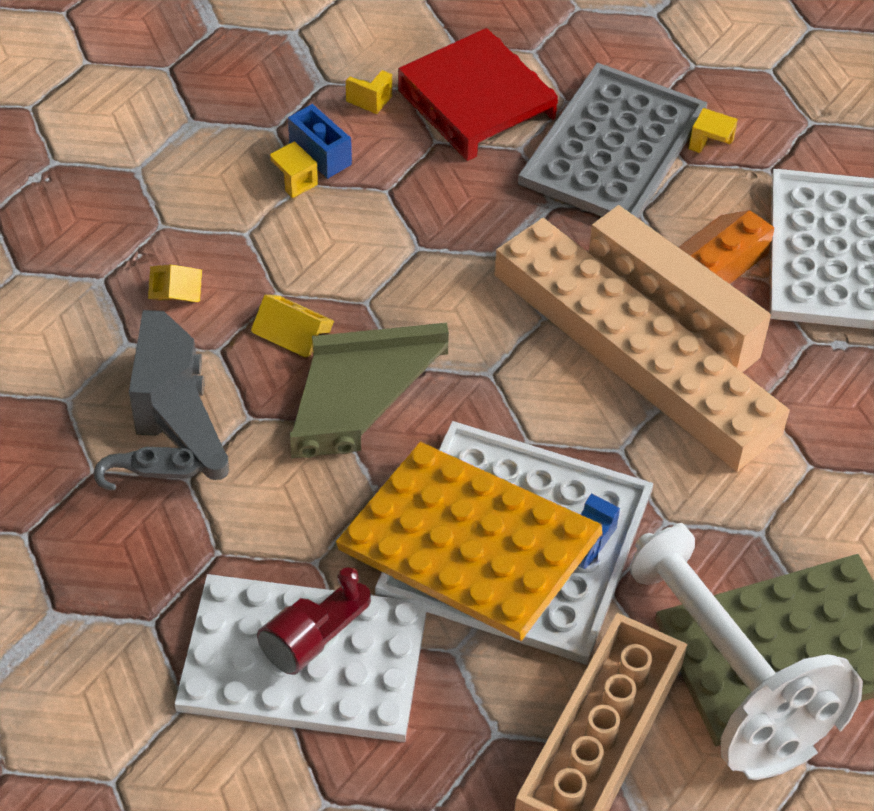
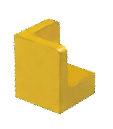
(370, 95)
(713, 126)
(298, 169)
(174, 283)

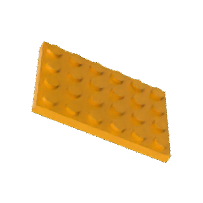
(470, 539)

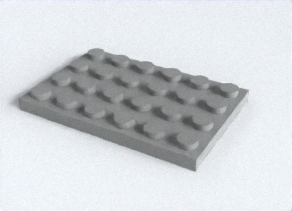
(612, 143)

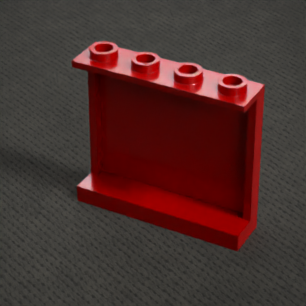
(474, 90)

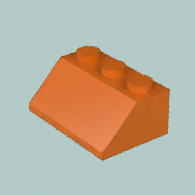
(731, 244)

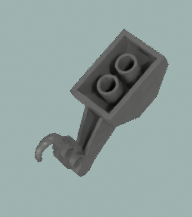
(167, 400)

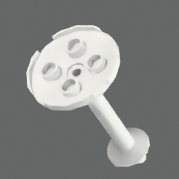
(785, 708)

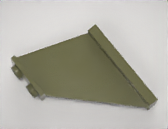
(356, 381)

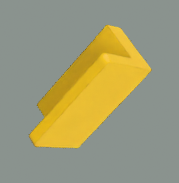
(289, 324)

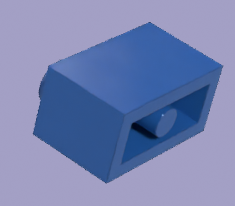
(321, 140)

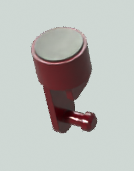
(305, 628)

